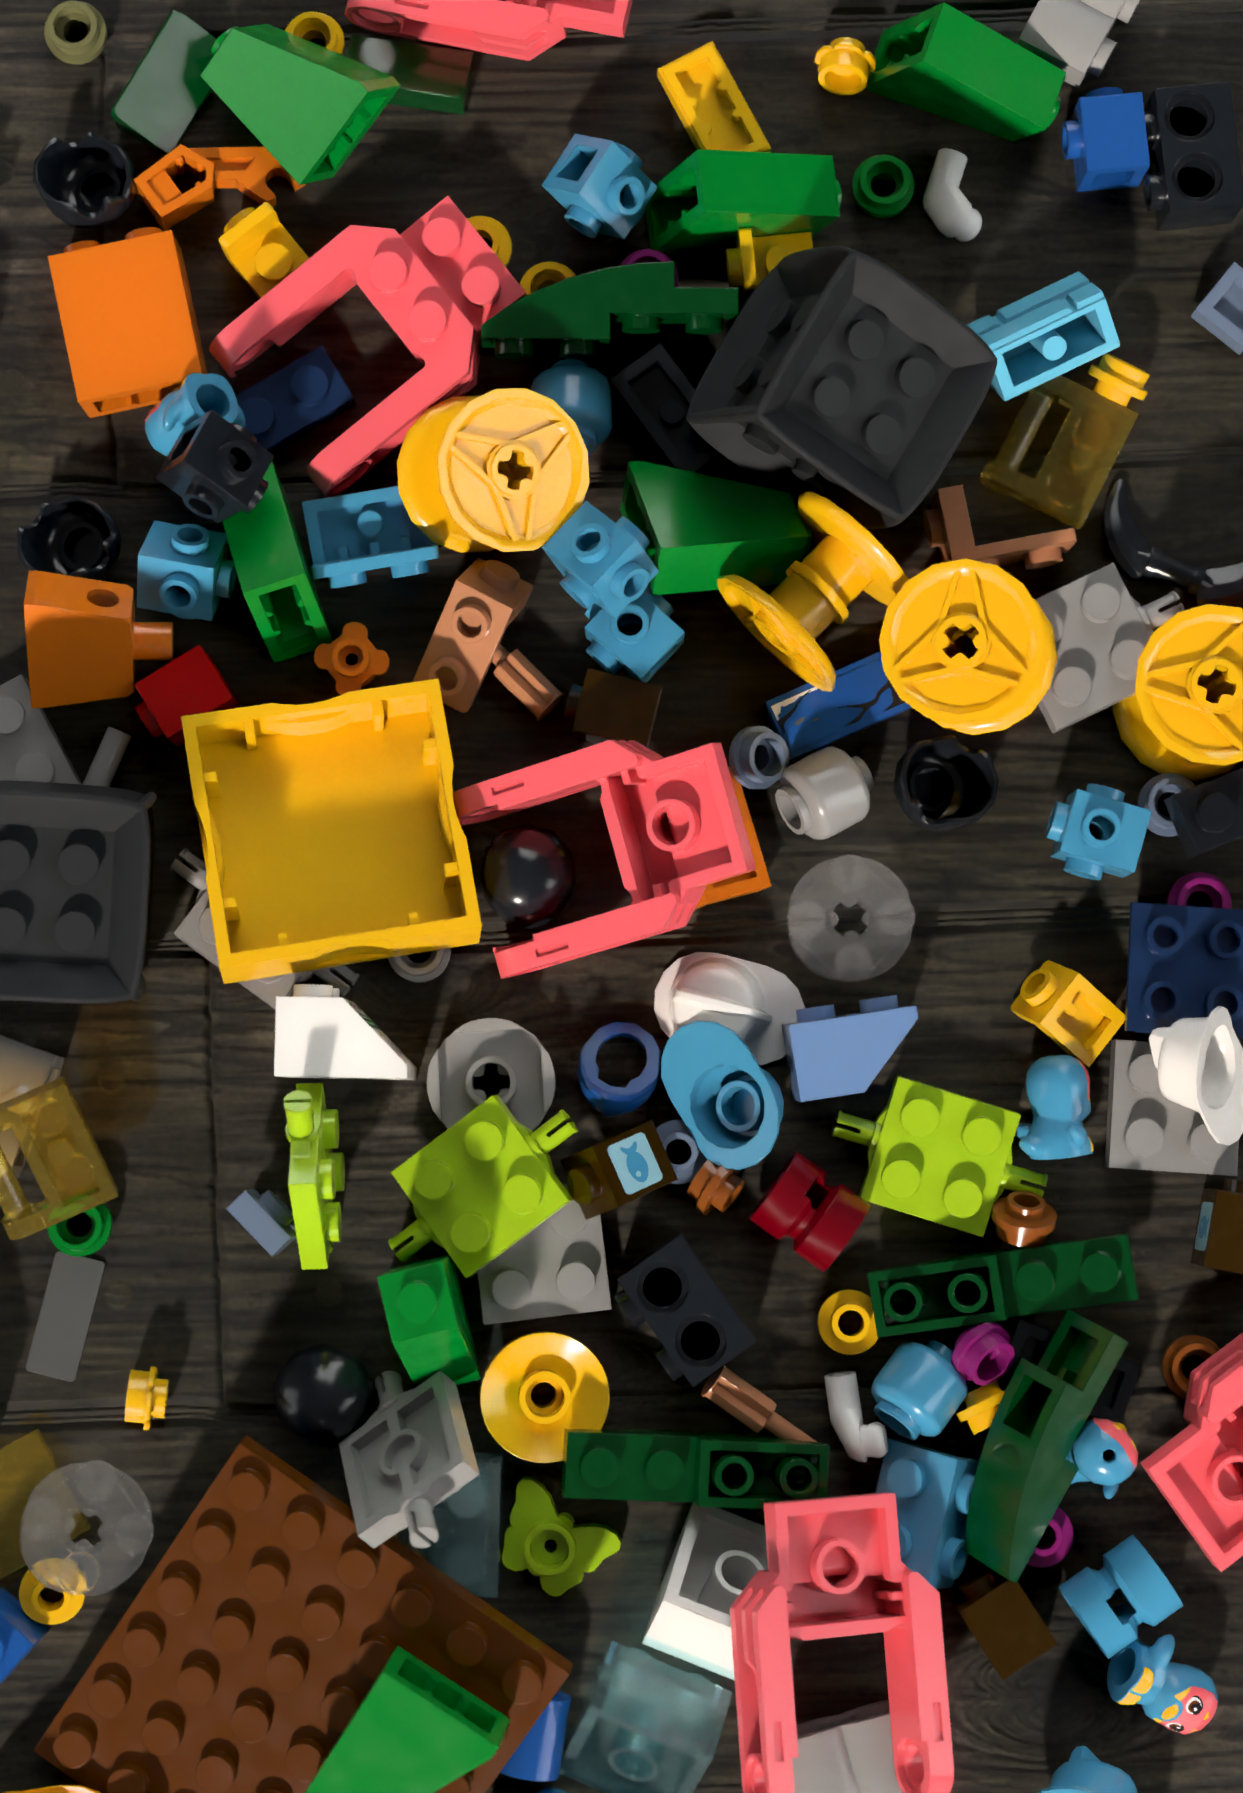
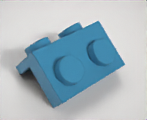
(365, 534)
(931, 1507)

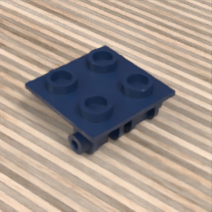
(1183, 965)

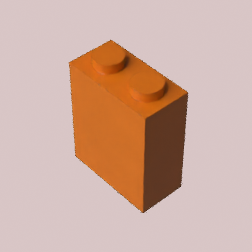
(126, 320)

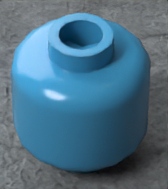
(582, 395)
(918, 1390)

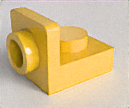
(260, 248)
(759, 255)
(1068, 1011)

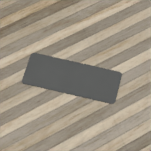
(65, 1316)

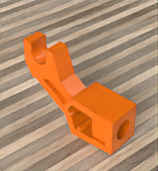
(218, 168)

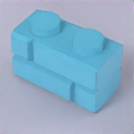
(1047, 334)

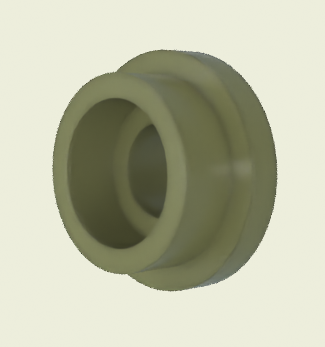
(71, 16)

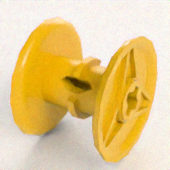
(493, 471)
(815, 590)
(934, 620)
(1188, 695)

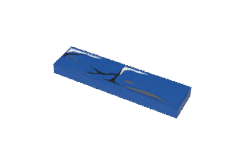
(860, 699)

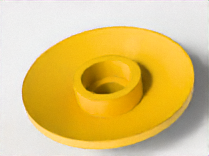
(537, 1430)

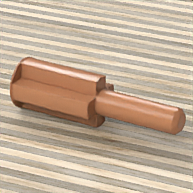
(526, 682)
(749, 1405)

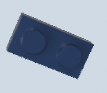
(294, 400)

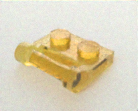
(1077, 458)
(60, 1156)

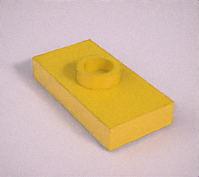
(711, 102)

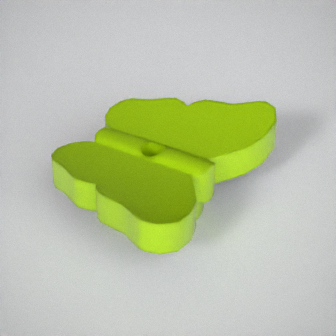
(578, 1546)

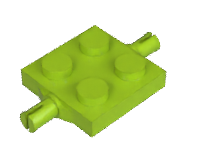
(939, 1155)
(314, 1173)
(482, 1185)

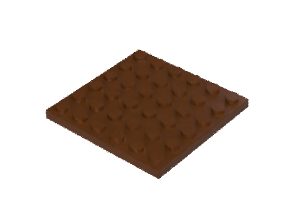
(269, 1639)

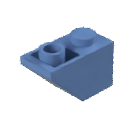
(844, 1052)

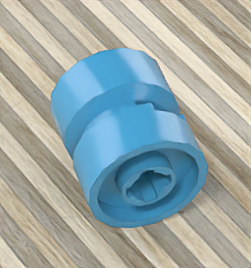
(1139, 1581)

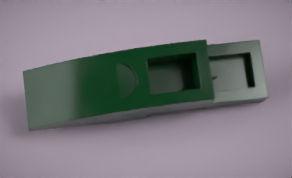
(579, 311)
(1003, 1284)
(1025, 1451)
(692, 1467)

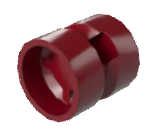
(810, 1212)

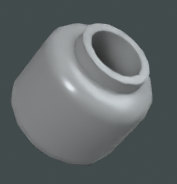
(824, 793)

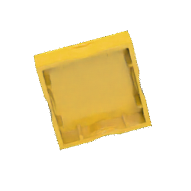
(331, 831)

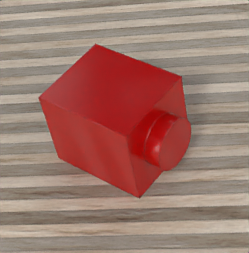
(182, 689)

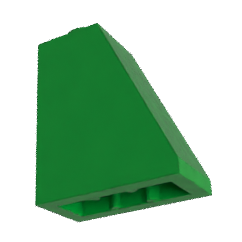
(966, 74)
(297, 97)
(728, 190)
(711, 528)
(276, 575)
(429, 1320)
(410, 1734)

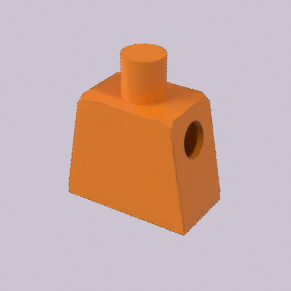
(86, 639)

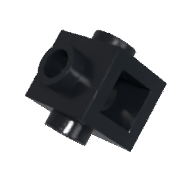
(216, 468)

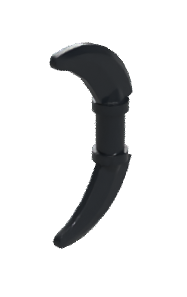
(1138, 558)

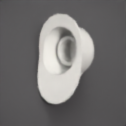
(732, 992)
(1203, 1070)

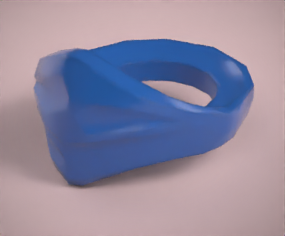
(611, 1099)

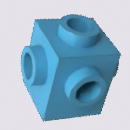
(600, 186)
(601, 559)
(184, 571)
(637, 654)
(1119, 829)

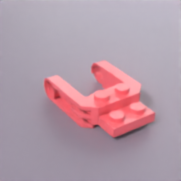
(490, 26)
(431, 289)
(668, 824)
(1204, 1462)
(829, 1577)

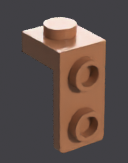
(950, 528)
(471, 629)

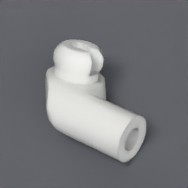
(946, 202)
(847, 1419)

